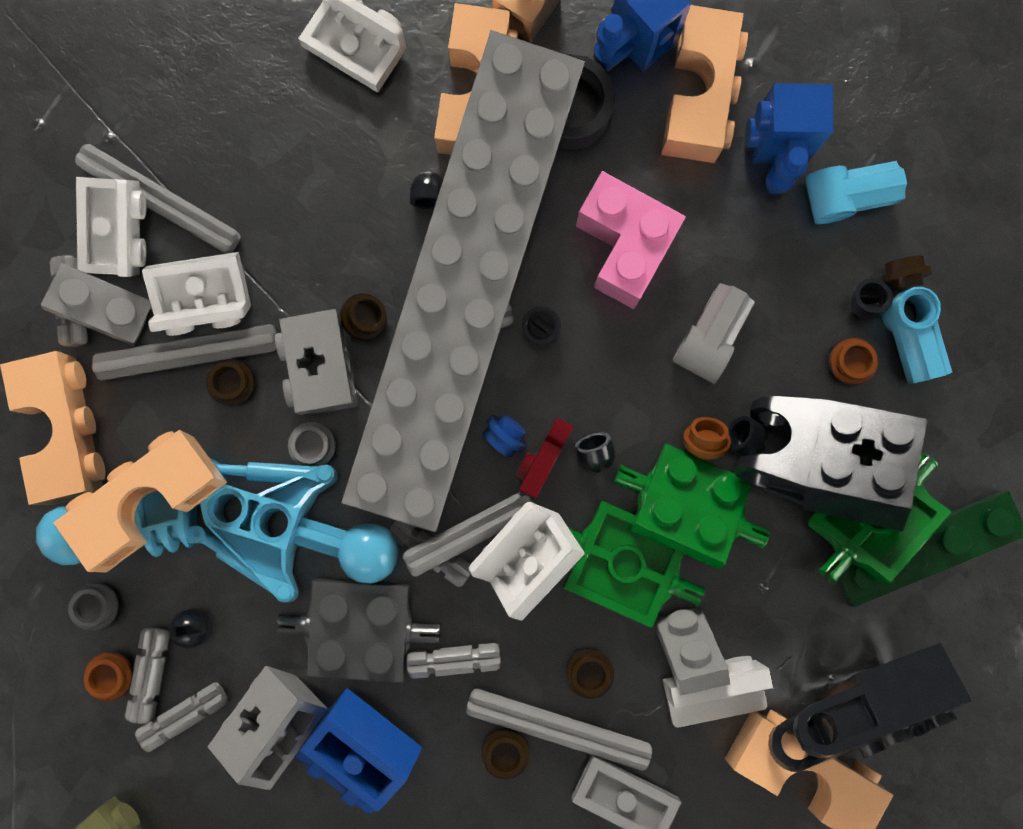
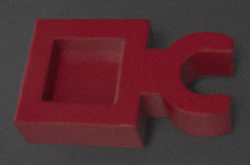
(536, 469)

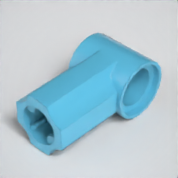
(842, 192)
(919, 341)

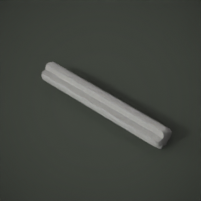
(161, 200)
(184, 352)
(559, 729)

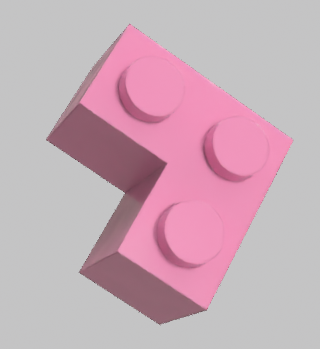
(636, 228)

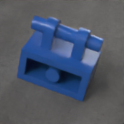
(639, 30)
(790, 130)
(359, 753)

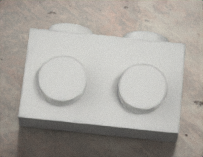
(355, 40)
(110, 226)
(197, 293)
(527, 558)
(742, 696)

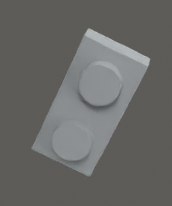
(97, 304)
(692, 651)
(624, 797)

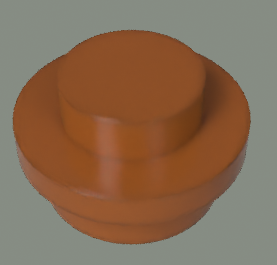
(853, 361)
(707, 438)
(108, 676)

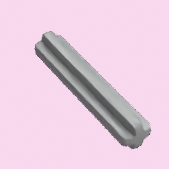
(463, 535)

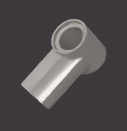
(709, 343)

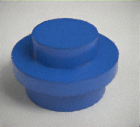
(505, 435)

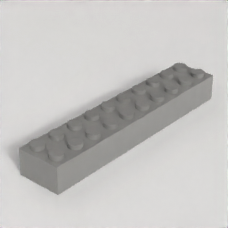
(463, 281)

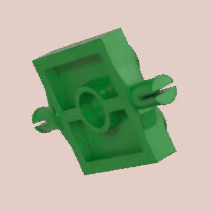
(691, 506)
(877, 548)
(626, 568)

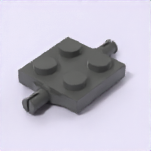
(358, 630)

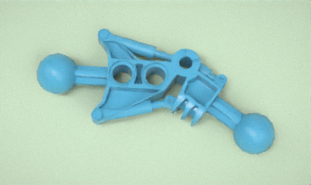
(364, 552)

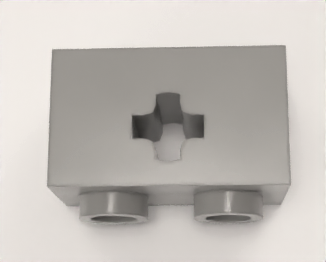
(296, 344)
(267, 728)

